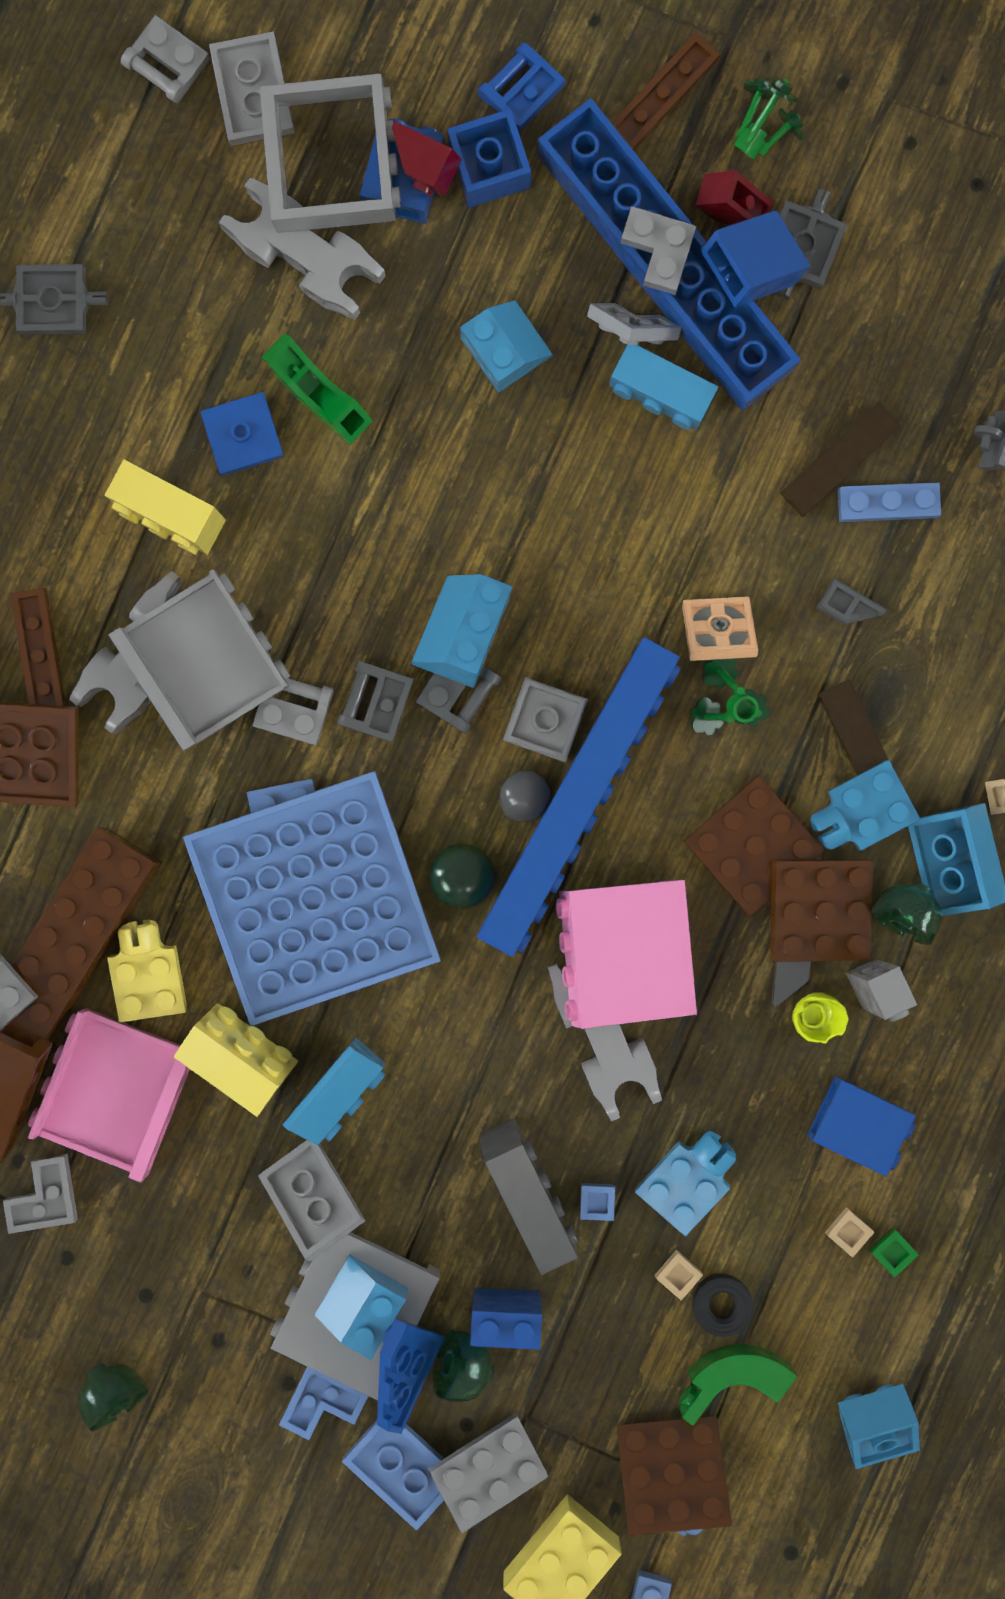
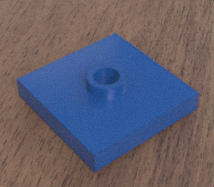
(242, 434)

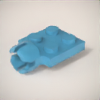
(865, 809)
(688, 1181)

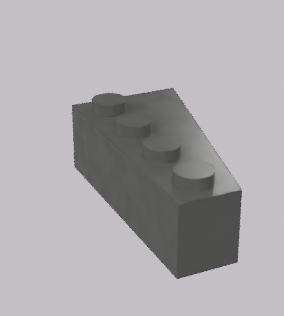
(527, 1196)

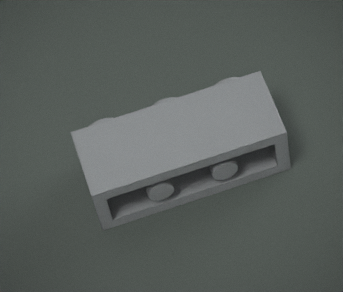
(882, 989)

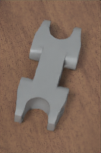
(323, 263)
(113, 674)
(615, 1058)

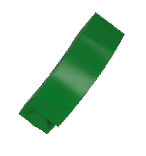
(315, 391)
(734, 1366)

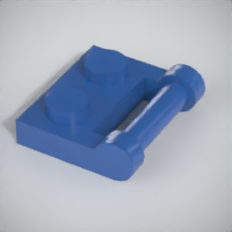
(529, 93)

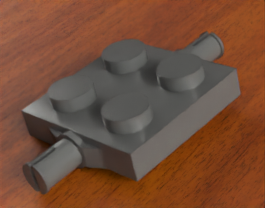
(815, 235)
(51, 299)

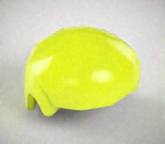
(819, 1017)

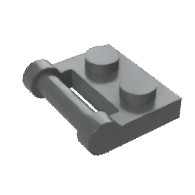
(442, 694)
(385, 706)

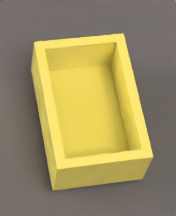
(164, 508)
(236, 1058)
(563, 1556)

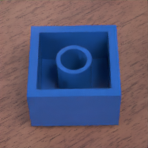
(491, 158)

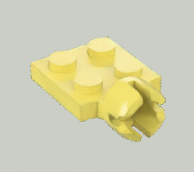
(146, 974)

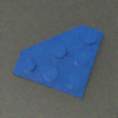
(403, 1369)

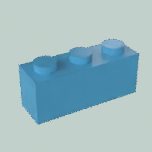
(662, 387)

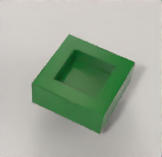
(893, 1252)

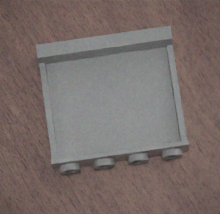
(201, 660)
(312, 1344)

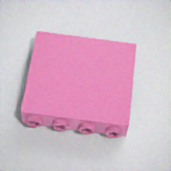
(626, 953)
(110, 1092)

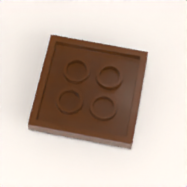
(39, 754)
(744, 840)
(821, 910)
(673, 1476)

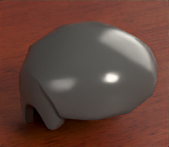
(524, 796)

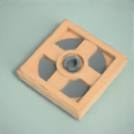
(719, 628)

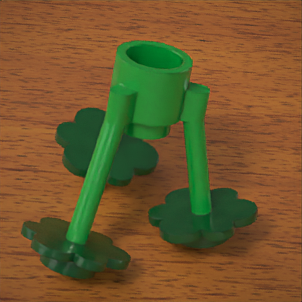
(751, 136)
(742, 706)

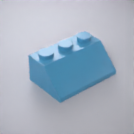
(462, 627)
(959, 859)
(336, 1094)

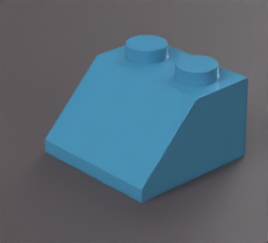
(504, 344)
(361, 1306)
(879, 1425)

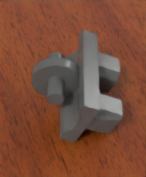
(992, 442)

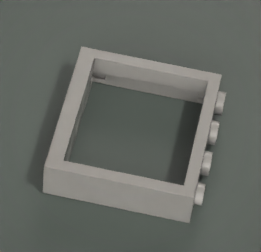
(332, 214)

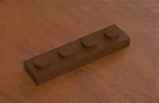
(665, 90)
(38, 647)

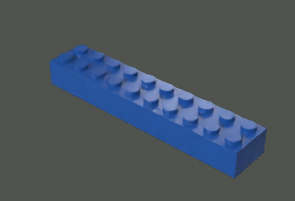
(608, 179)
(578, 796)

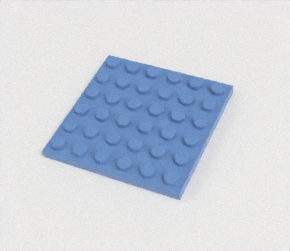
(312, 898)

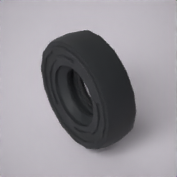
(737, 1319)

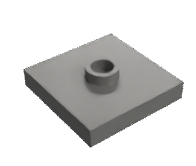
(545, 719)

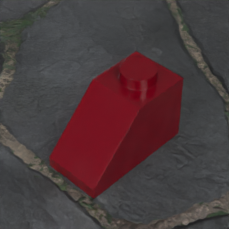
(425, 160)
(731, 198)

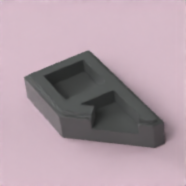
(847, 604)
(788, 979)

